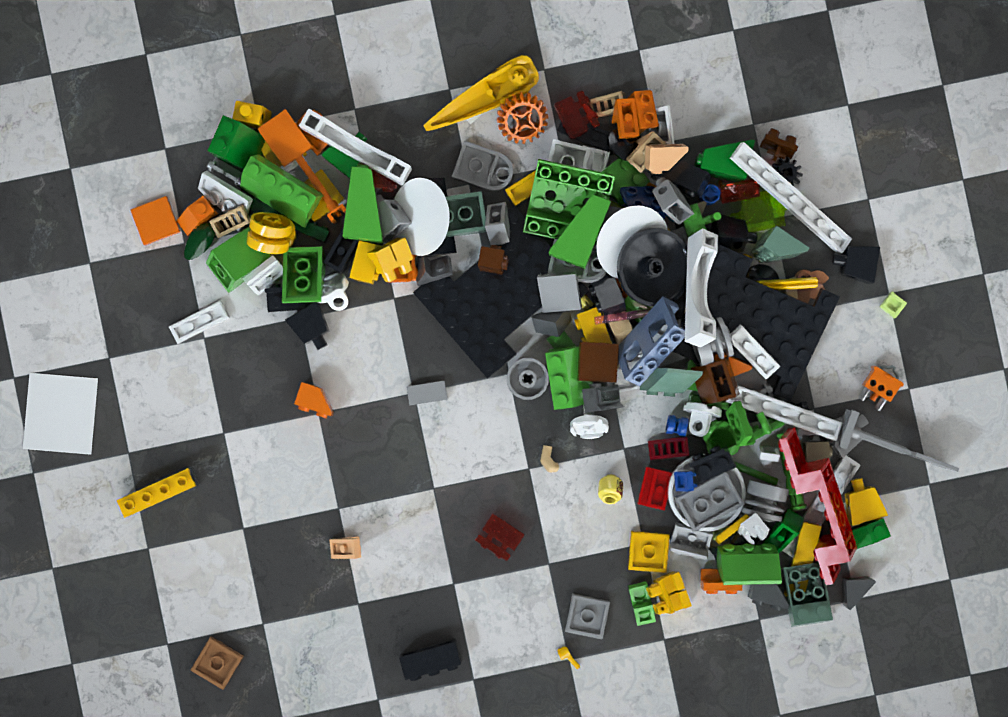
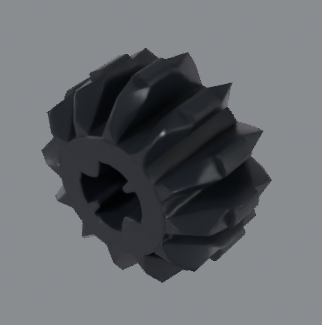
(786, 165)

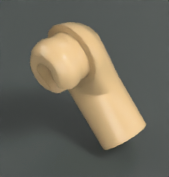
(547, 461)

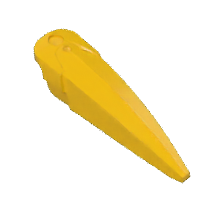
(487, 94)

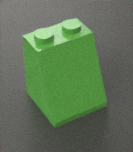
(234, 260)

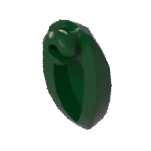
(199, 241)

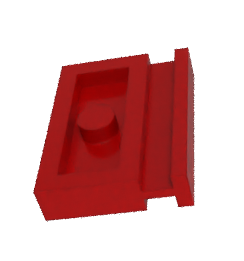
(654, 488)

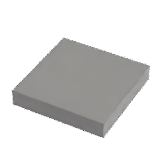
(559, 292)
(587, 616)

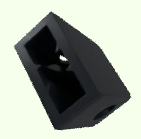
(733, 233)
(858, 263)
(310, 325)

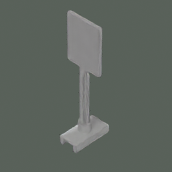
(850, 430)

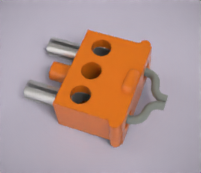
(881, 378)

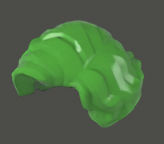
(721, 434)

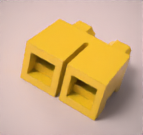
(390, 256)
(670, 592)

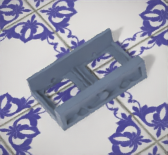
(642, 339)

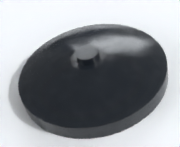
(653, 266)

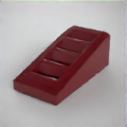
(684, 442)

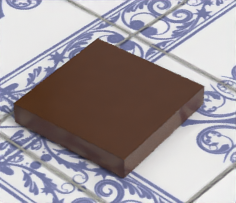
(597, 362)

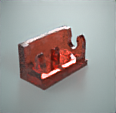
(738, 190)

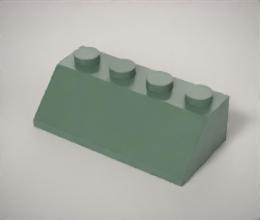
(777, 246)

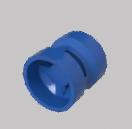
(711, 192)
(681, 426)

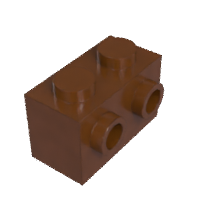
(493, 259)

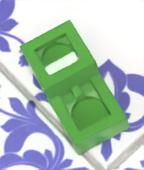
(641, 603)

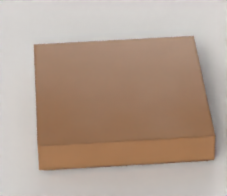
(217, 663)

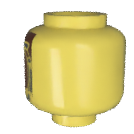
(610, 489)

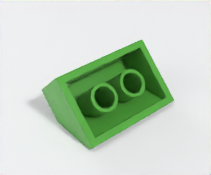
(563, 374)
(748, 564)

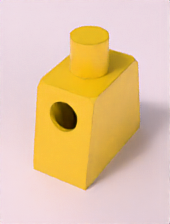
(251, 114)
(863, 503)

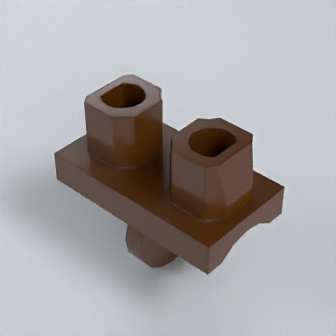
(777, 146)

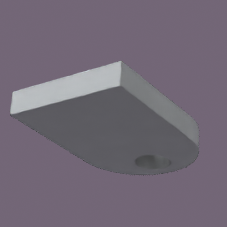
(480, 167)
(586, 275)

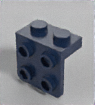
(641, 197)

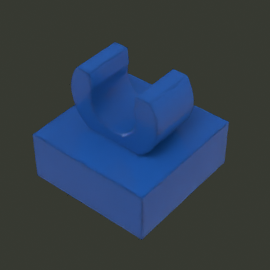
(684, 481)

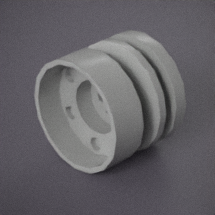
(722, 342)
(765, 500)

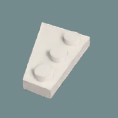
(224, 195)

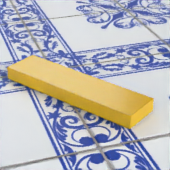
(803, 552)

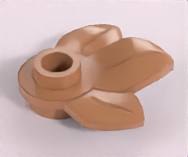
(807, 293)

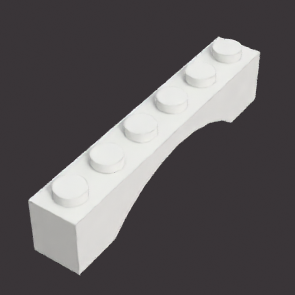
(354, 147)
(699, 323)

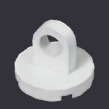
(334, 288)
(703, 414)
(589, 426)

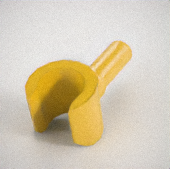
(564, 653)

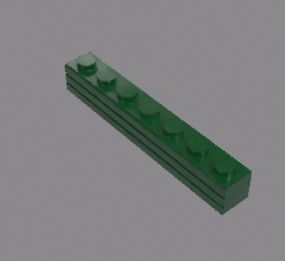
(311, 229)

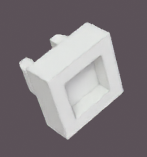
(767, 455)

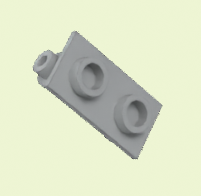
(225, 172)

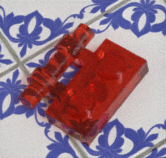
(571, 117)
(502, 532)

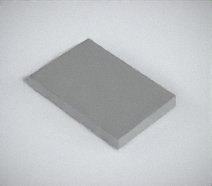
(709, 501)

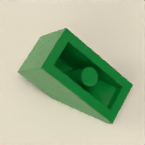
(785, 531)

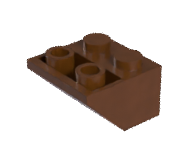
(716, 382)

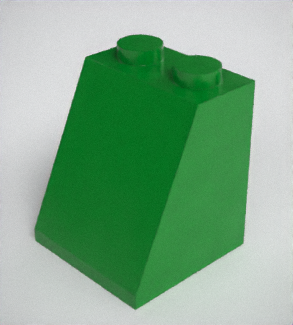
(235, 142)
(718, 162)

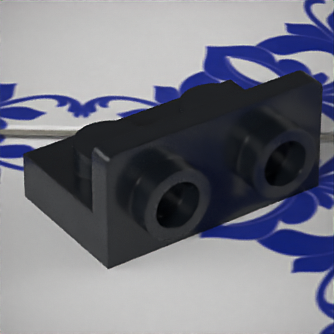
(274, 300)
(712, 463)

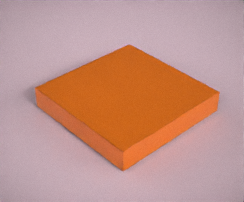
(155, 220)

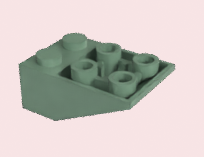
(816, 603)

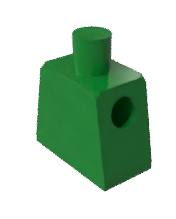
(340, 160)

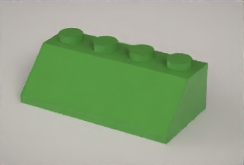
(280, 190)

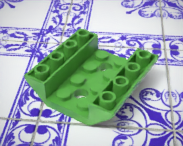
(572, 185)

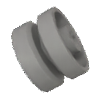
(538, 375)

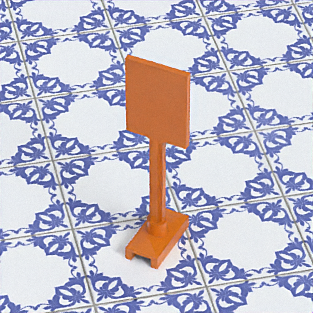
(289, 145)

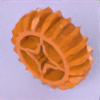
(510, 108)

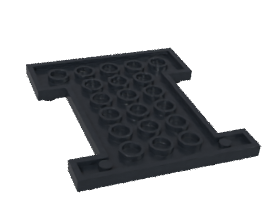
(487, 306)
(777, 321)

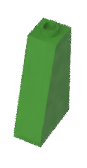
(362, 211)
(581, 235)

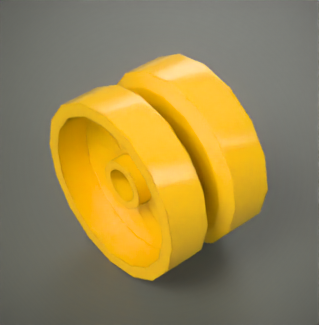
(269, 233)

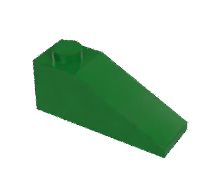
(870, 532)

